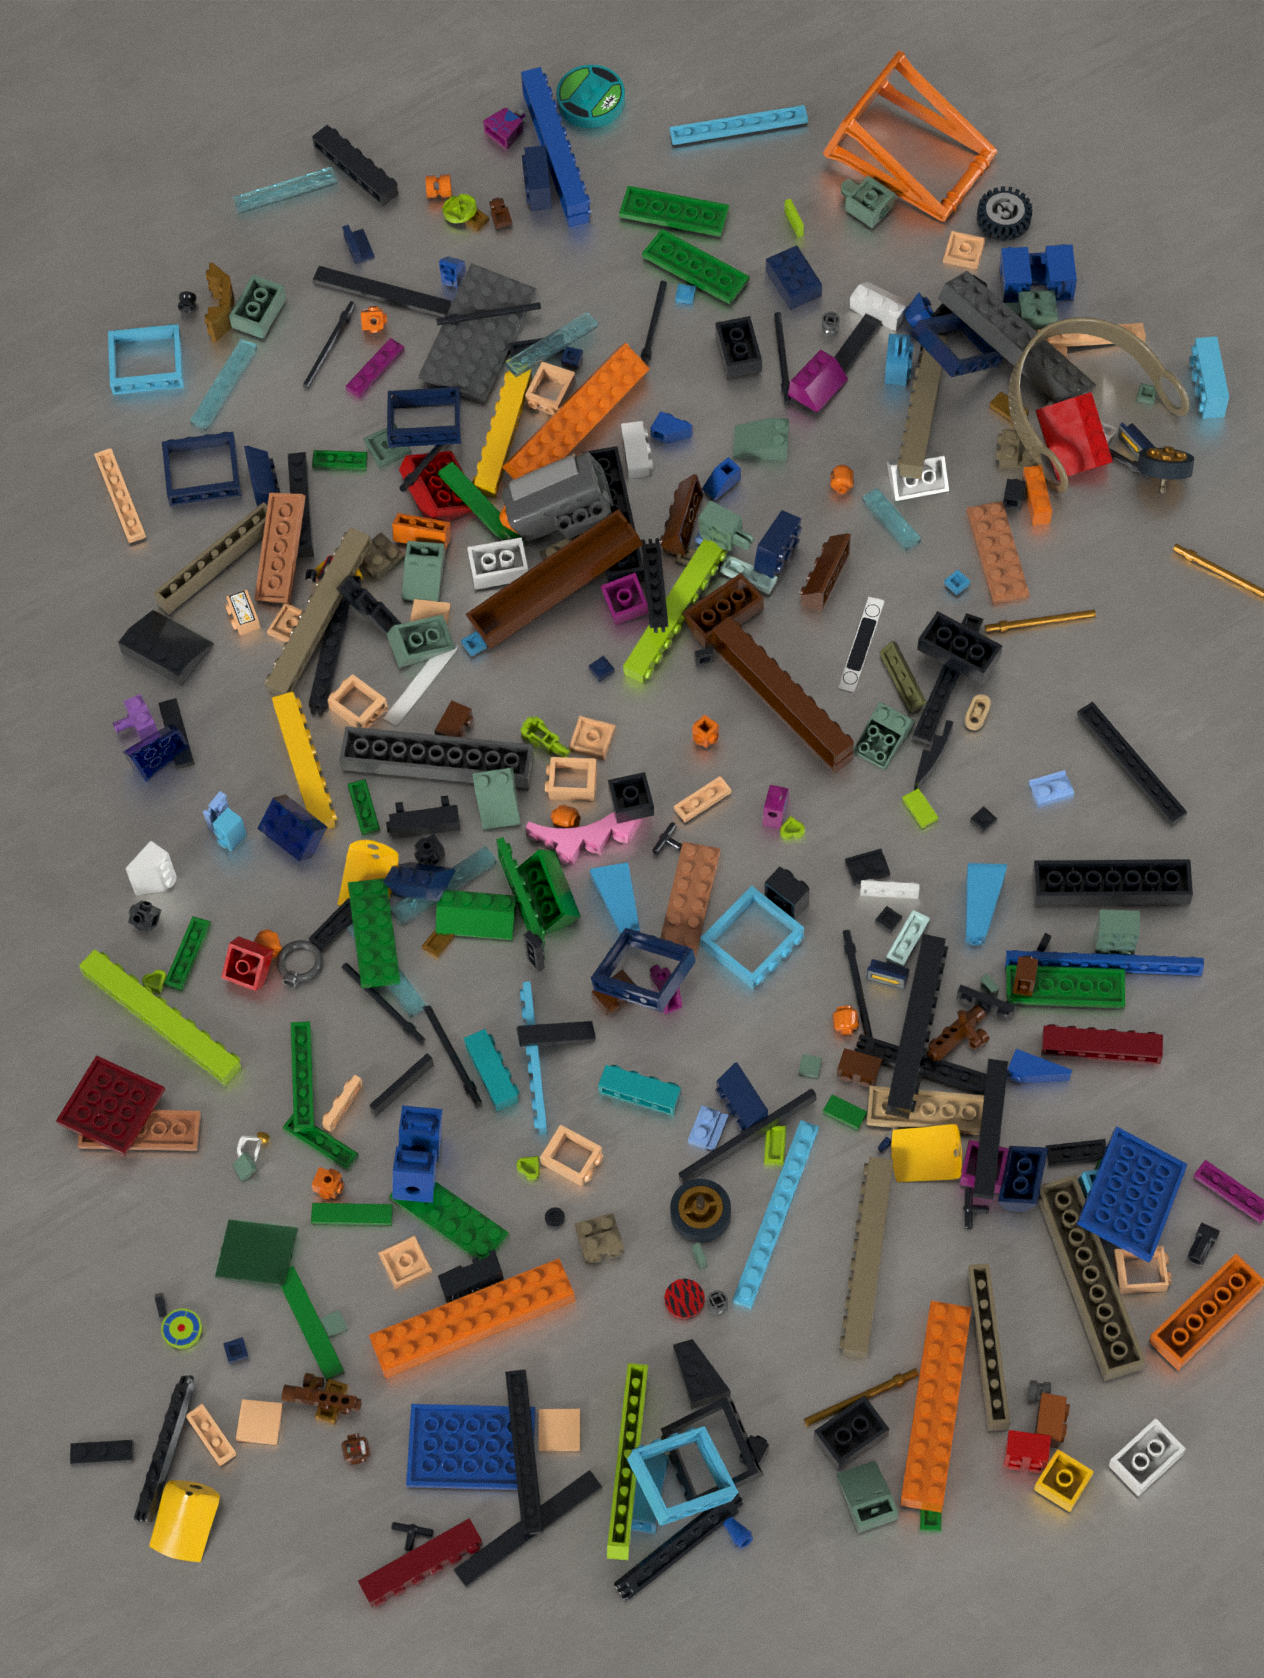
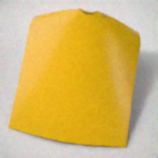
(362, 866)
(926, 1153)
(184, 1520)

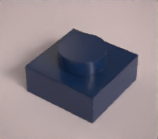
(572, 357)
(601, 668)
(236, 1350)

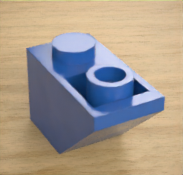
(452, 271)
(919, 310)
(670, 429)
(722, 479)

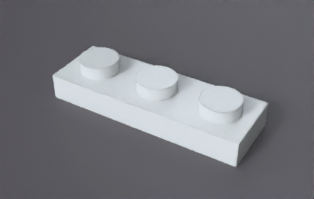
(889, 889)

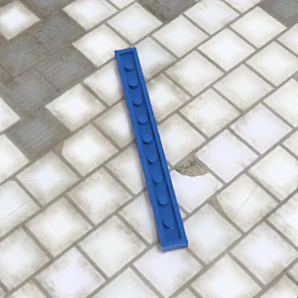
(1131, 963)

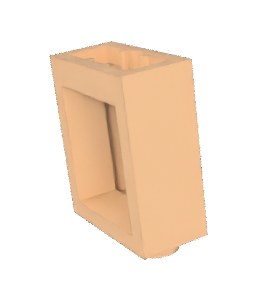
(554, 374)
(370, 715)
(570, 793)
(555, 1144)
(1120, 1273)

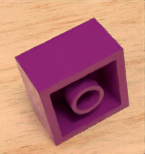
(625, 599)
(969, 1167)

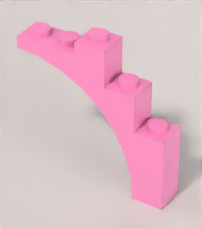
(594, 837)

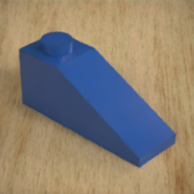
(1033, 1069)

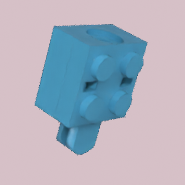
(898, 359)

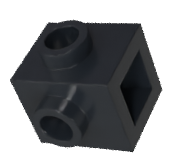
(429, 850)
(144, 915)

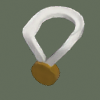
(261, 1137)

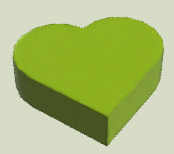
(792, 828)
(155, 980)
(529, 1167)

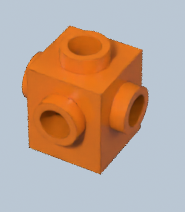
(370, 324)
(705, 731)
(328, 1183)

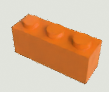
(1037, 495)
(420, 529)

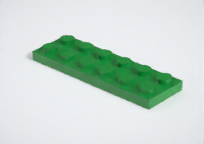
(674, 211)
(695, 266)
(517, 886)
(373, 933)
(1071, 987)
(457, 1222)

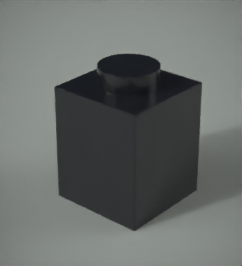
(1014, 493)
(760, 1448)

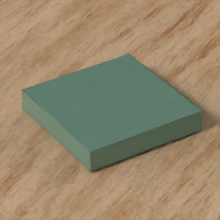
(380, 451)

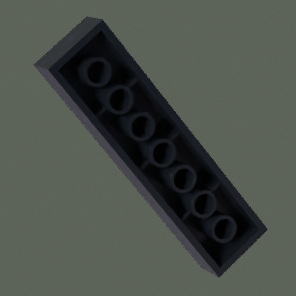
(611, 464)
(1112, 882)

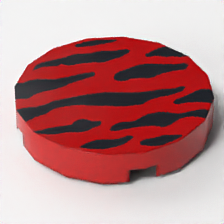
(684, 1299)

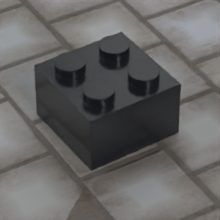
(631, 797)
(787, 892)

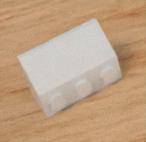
(879, 304)
(933, 478)
(151, 870)

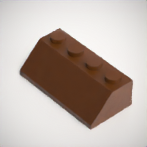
(682, 516)
(826, 571)
(733, 600)

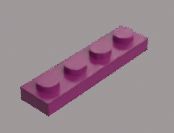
(375, 368)
(1231, 1190)

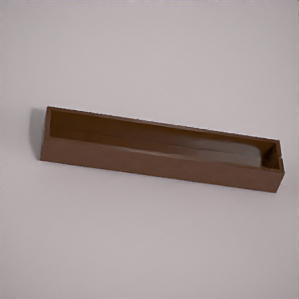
(554, 579)
(783, 694)

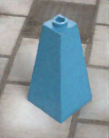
(616, 892)
(982, 896)
(643, 1516)

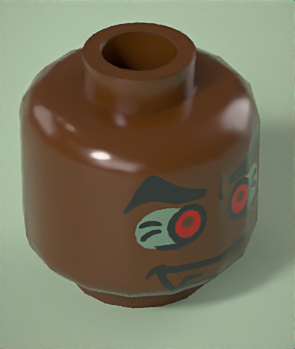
(355, 1449)

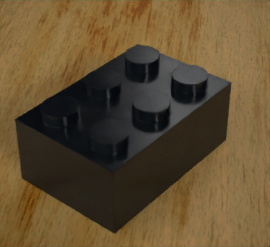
(738, 347)
(851, 1433)

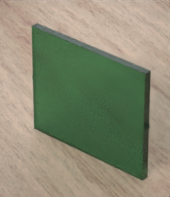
(256, 1252)

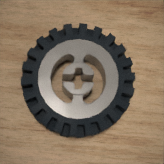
(1006, 204)

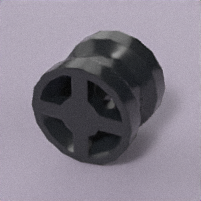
(187, 302)

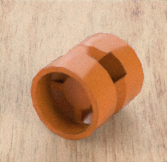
(444, 186)

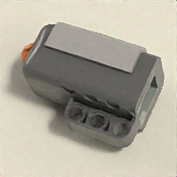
(557, 497)

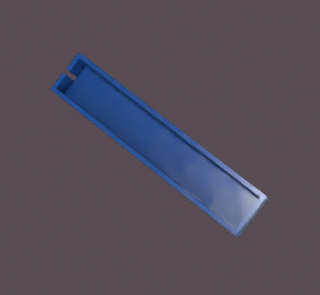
(559, 158)

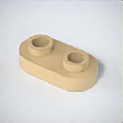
(977, 713)

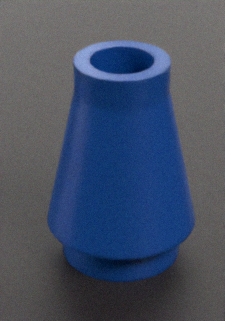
(740, 1534)

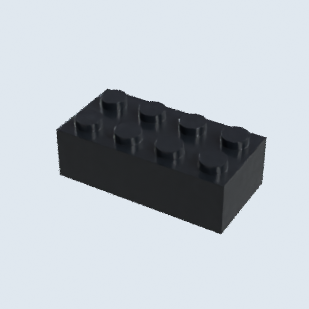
(959, 647)

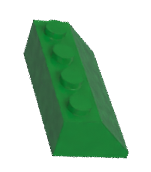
(549, 891)
(476, 915)

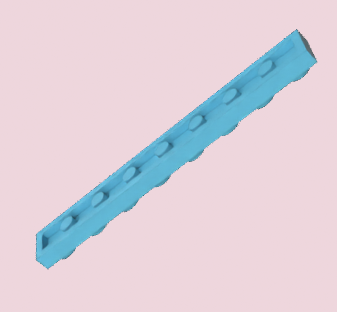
(738, 125)
(534, 1064)

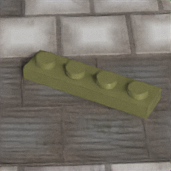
(902, 677)

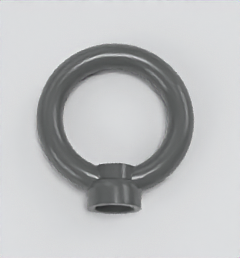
(290, 977)

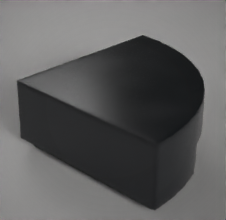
(159, 1299)

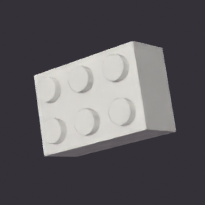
(497, 563)
(1147, 1457)

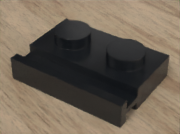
(867, 866)

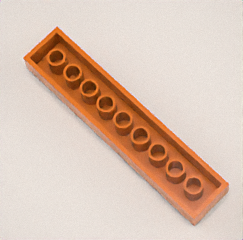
(579, 412)
(472, 1318)
(935, 1407)

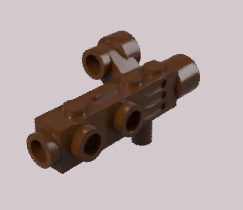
(956, 1032)
(312, 1394)

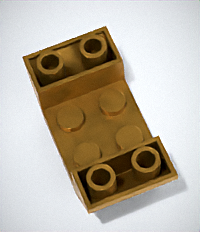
(218, 318)

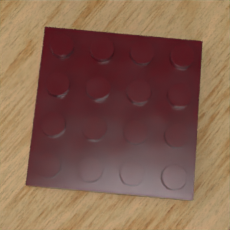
(110, 1105)

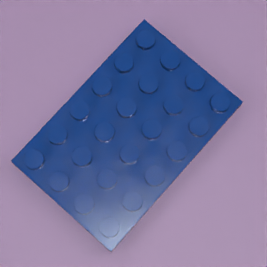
(1132, 1194)
(461, 1447)

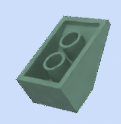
(762, 440)
(420, 640)
(497, 798)

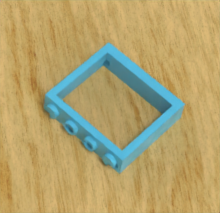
(146, 382)
(730, 916)
(700, 1436)

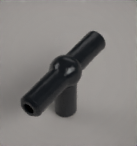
(665, 838)
(969, 1208)
(411, 1530)

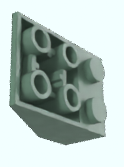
(423, 571)
(883, 735)
(867, 1496)

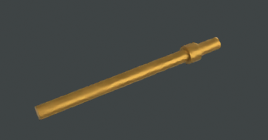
(1191, 555)
(1004, 625)
(897, 1380)

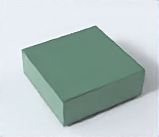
(1146, 394)
(989, 986)
(810, 1066)
(244, 1166)
(699, 1256)
(334, 1324)

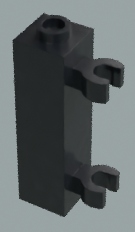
(423, 821)

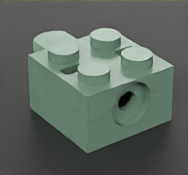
(868, 200)
(1036, 308)
(723, 527)

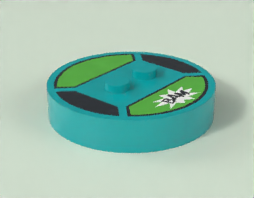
(590, 96)

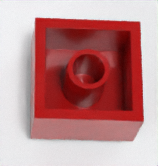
(247, 963)
(1027, 1451)

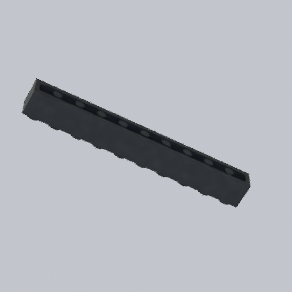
(915, 1027)

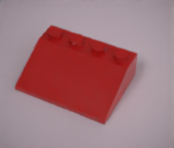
(1074, 434)
(430, 491)

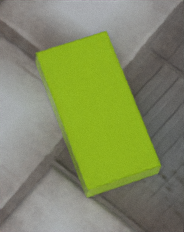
(794, 217)
(920, 808)
(775, 1146)

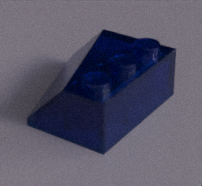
(156, 751)

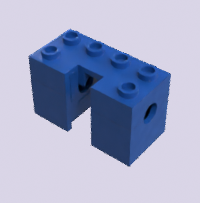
(1051, 268)
(417, 1154)

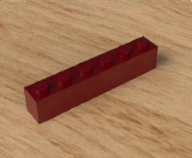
(1102, 1044)
(420, 1563)

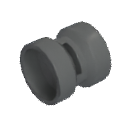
(830, 323)
(719, 1306)
(1034, 1390)

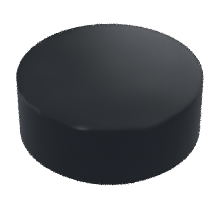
(1044, 942)
(554, 1218)

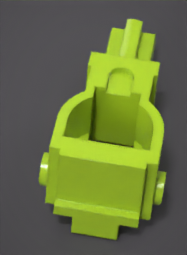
(549, 743)

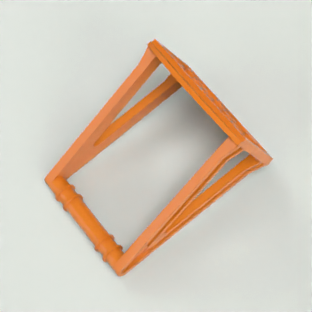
(954, 126)

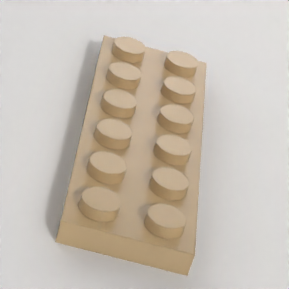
(931, 1109)

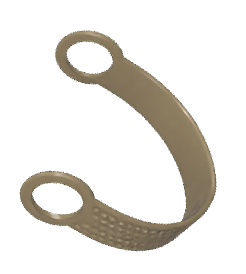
(1100, 328)

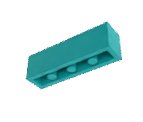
(491, 1070)
(639, 1089)

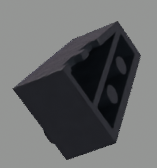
(472, 1278)
(698, 1376)

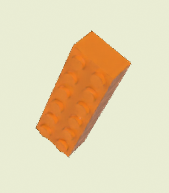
(1207, 1312)

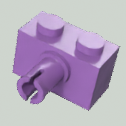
(137, 717)

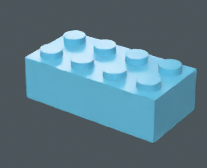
(1209, 377)

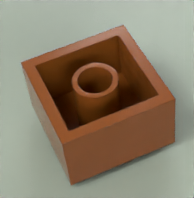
(1051, 1416)

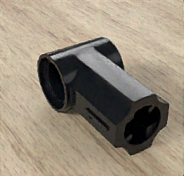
(1204, 1240)

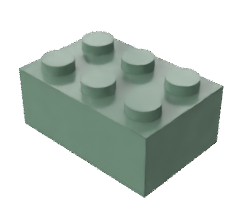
(257, 306)
(1117, 932)

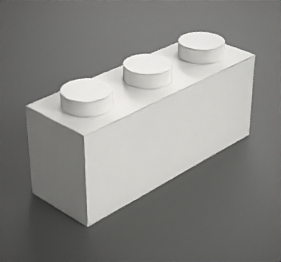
(636, 449)

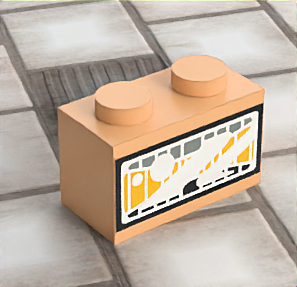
(243, 612)

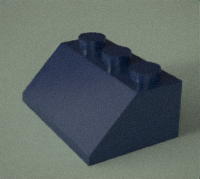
(261, 474)
(419, 880)
(740, 1097)
(1022, 1178)

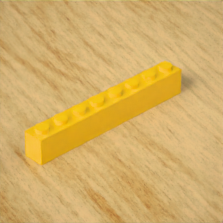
(502, 433)
(302, 758)

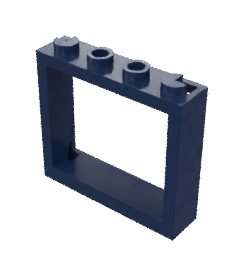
(926, 332)
(423, 435)
(202, 492)
(657, 1001)

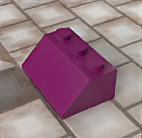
(817, 381)

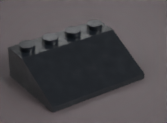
(165, 646)

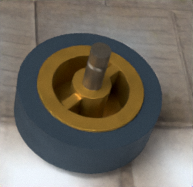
(1165, 464)
(700, 1210)

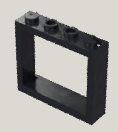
(727, 1404)

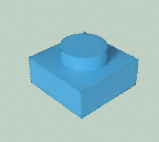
(685, 294)
(957, 582)
(473, 644)

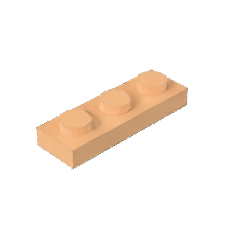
(702, 799)
(342, 1103)
(211, 1435)

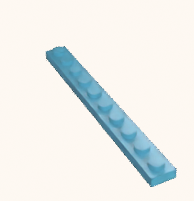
(775, 1214)

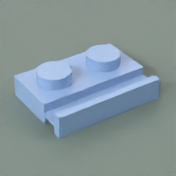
(1051, 788)
(216, 808)
(708, 1128)

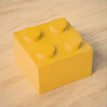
(1063, 1480)

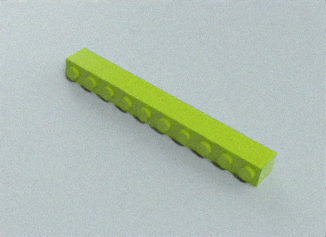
(682, 596)
(160, 1016)
(625, 1479)

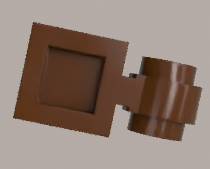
(500, 213)

